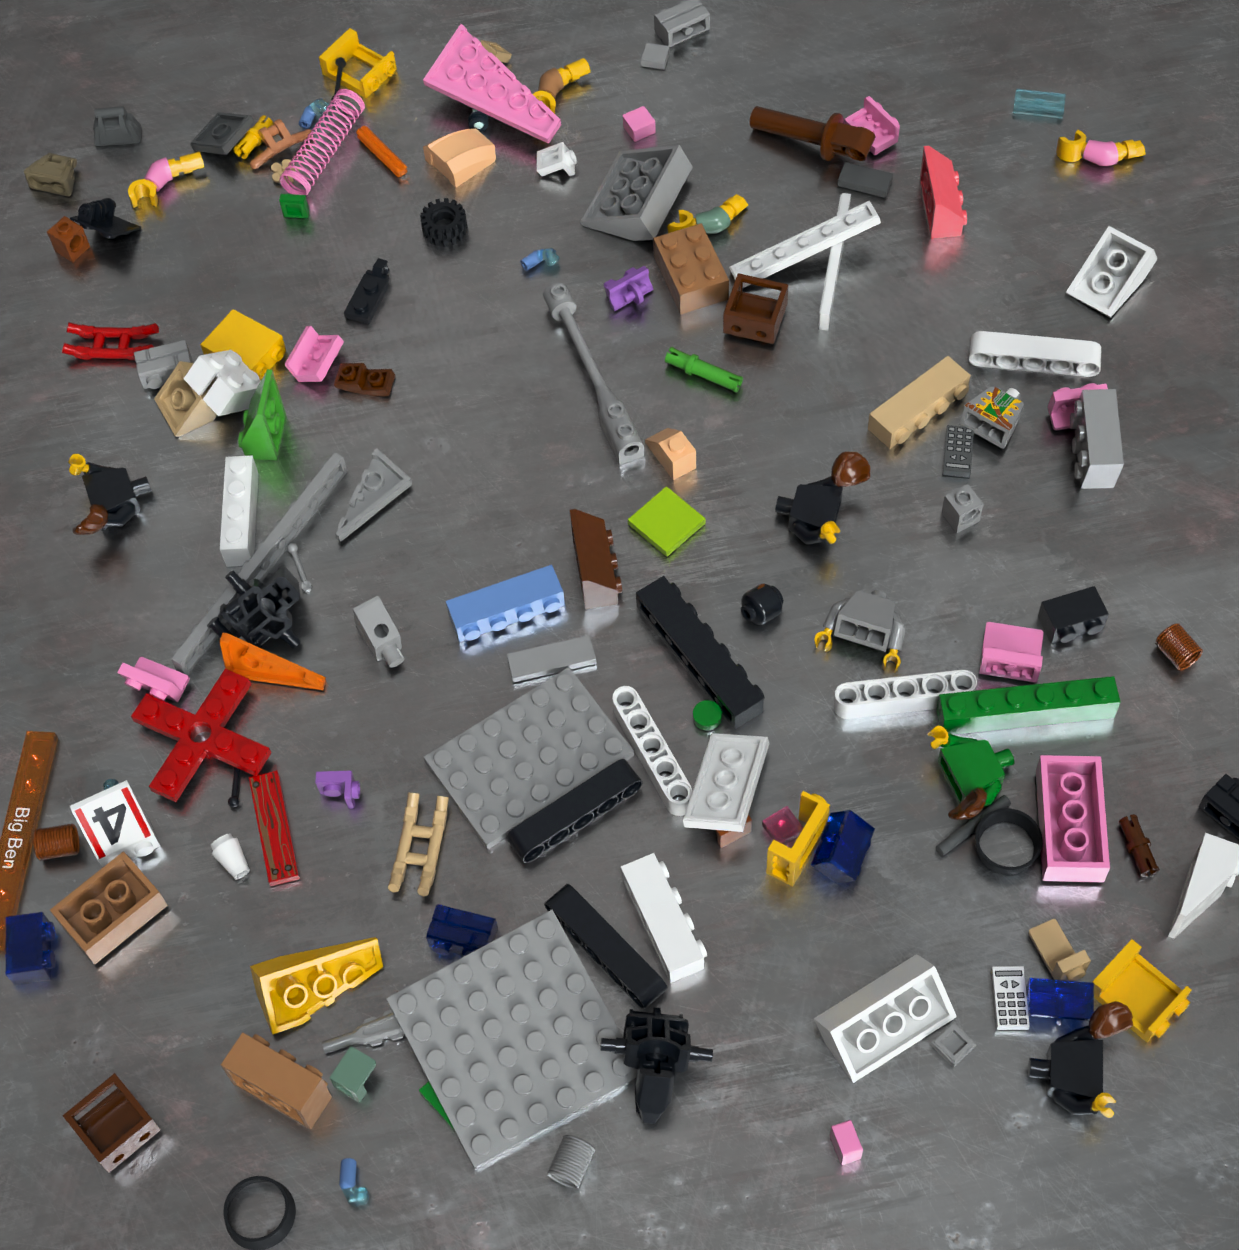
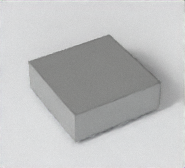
(655, 56)
(953, 1044)

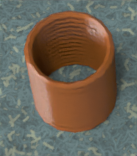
(1178, 646)
(56, 842)

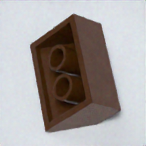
(594, 560)

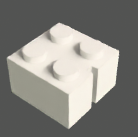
(233, 385)

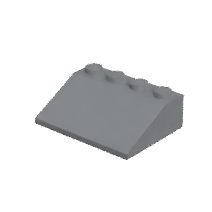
(638, 192)

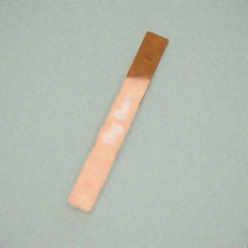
(22, 821)

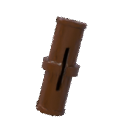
(1139, 845)

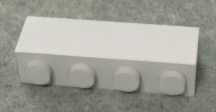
(239, 510)
(663, 918)

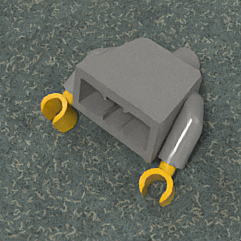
(866, 621)

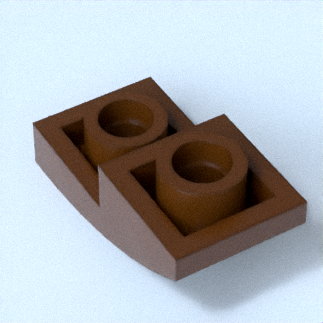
(360, 380)

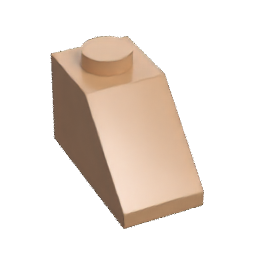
(673, 452)

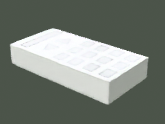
(1010, 998)

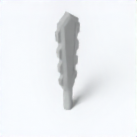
(371, 1032)

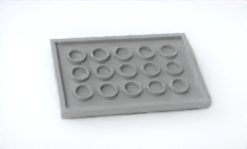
(527, 756)

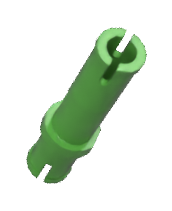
(694, 365)

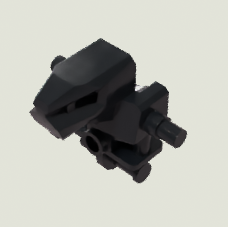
(260, 608)
(658, 1049)

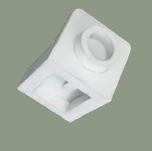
(555, 159)

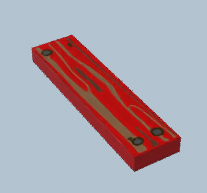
(274, 828)

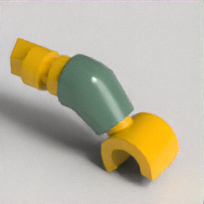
(714, 220)

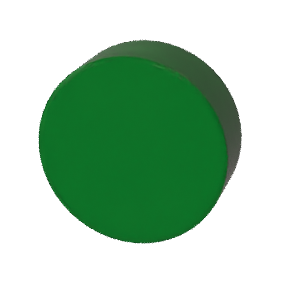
(707, 715)

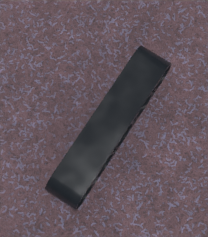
(574, 810)
(606, 947)

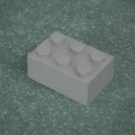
(1097, 439)

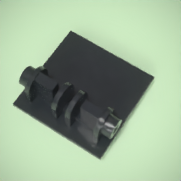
(100, 217)

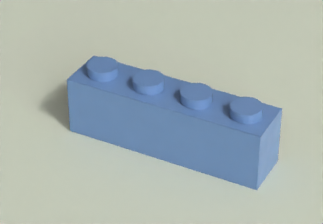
(505, 603)

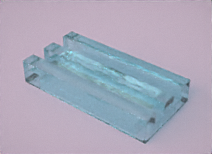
(1040, 105)

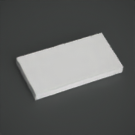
(726, 782)

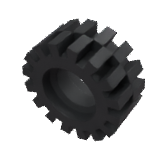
(441, 211)

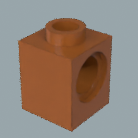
(68, 239)

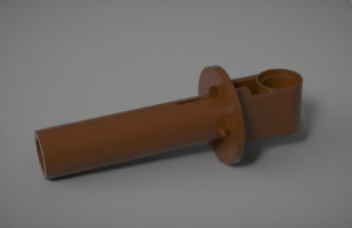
(832, 136)

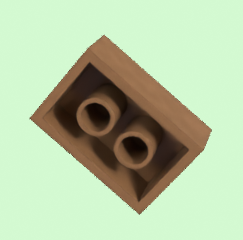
(691, 268)
(109, 907)
(277, 1079)

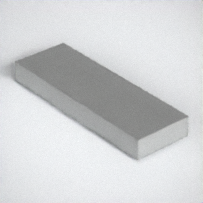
(551, 658)

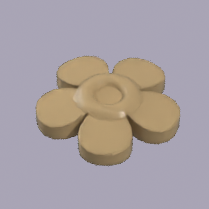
(277, 169)

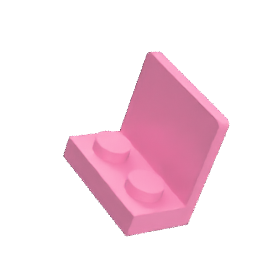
(1011, 652)

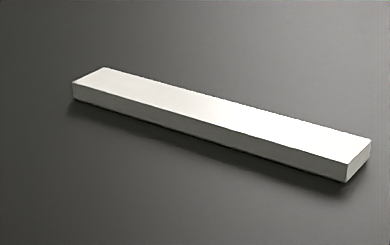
(808, 243)
(832, 271)

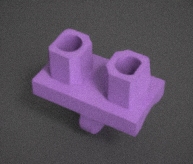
(629, 288)

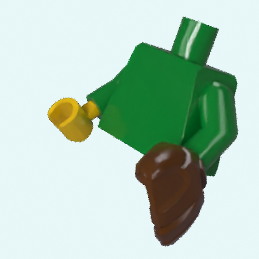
(971, 771)

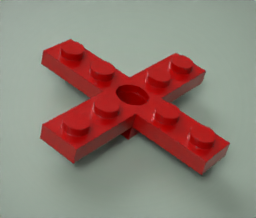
(185, 726)

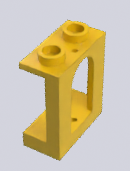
(348, 47)
(788, 862)

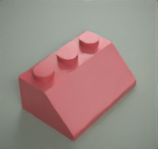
(941, 195)

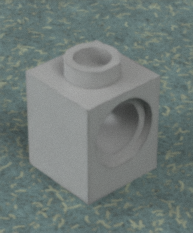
(962, 508)

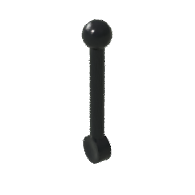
(341, 63)
(233, 801)

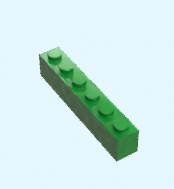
(1028, 705)

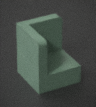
(352, 1073)

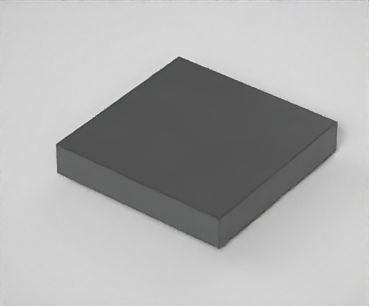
(222, 133)

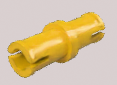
(252, 138)

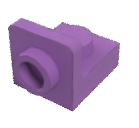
(337, 783)

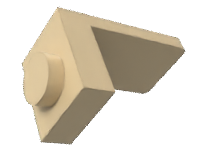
(1058, 952)

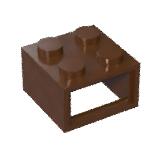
(752, 314)
(114, 1125)

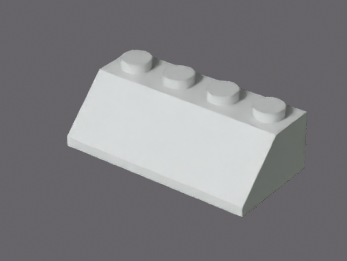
(885, 1017)

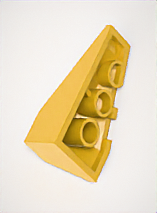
(305, 981)

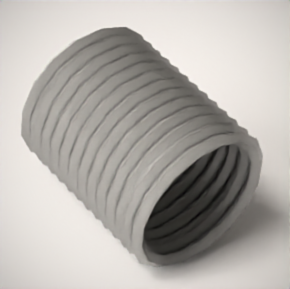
(571, 1161)

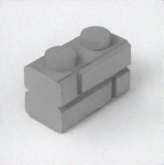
(681, 22)
(158, 363)

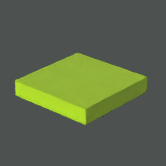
(666, 521)

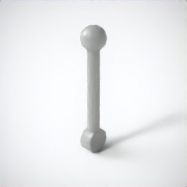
(306, 586)

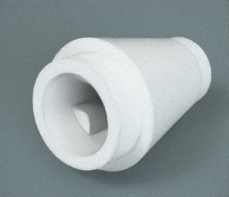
(230, 855)

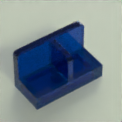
(1060, 999)

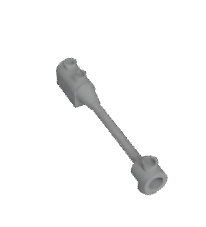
(613, 413)

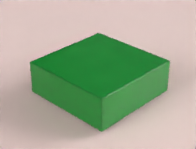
(294, 206)

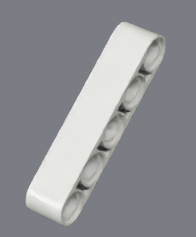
(1035, 353)
(889, 691)
(651, 738)

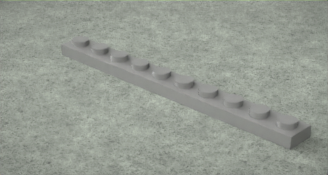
(266, 555)

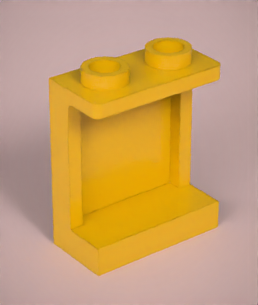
(254, 342)
(1144, 991)

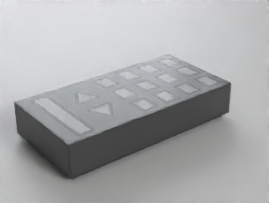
(958, 451)

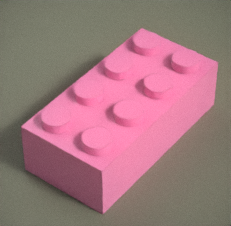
(1072, 818)

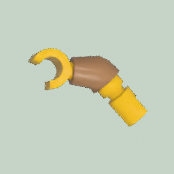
(555, 79)

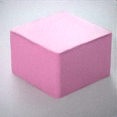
(639, 123)
(846, 1142)

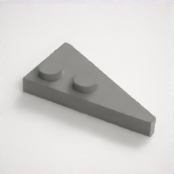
(378, 487)

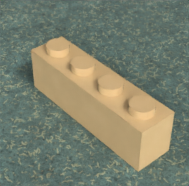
(919, 402)

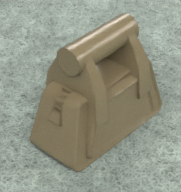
(52, 174)

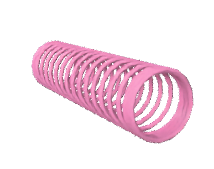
(300, 177)

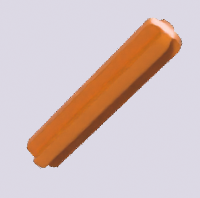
(377, 147)

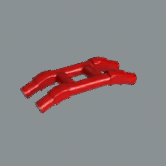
(99, 335)

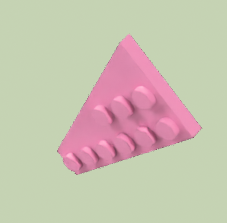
(484, 83)

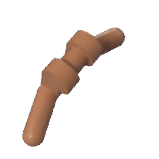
(274, 148)

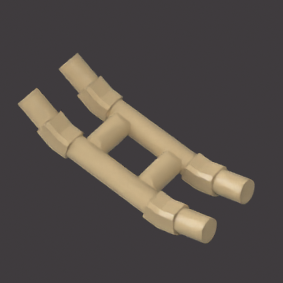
(411, 830)

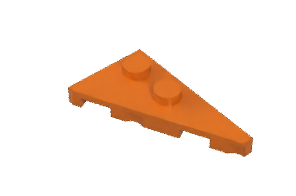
(265, 666)

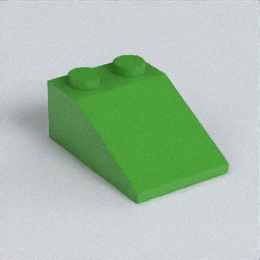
(264, 421)

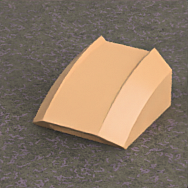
(460, 155)

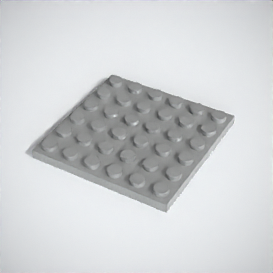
(512, 1038)

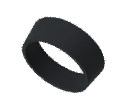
(1010, 816)
(279, 1233)

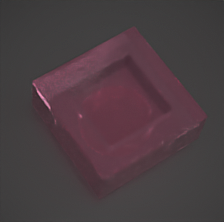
(782, 826)

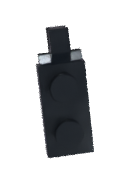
(369, 293)

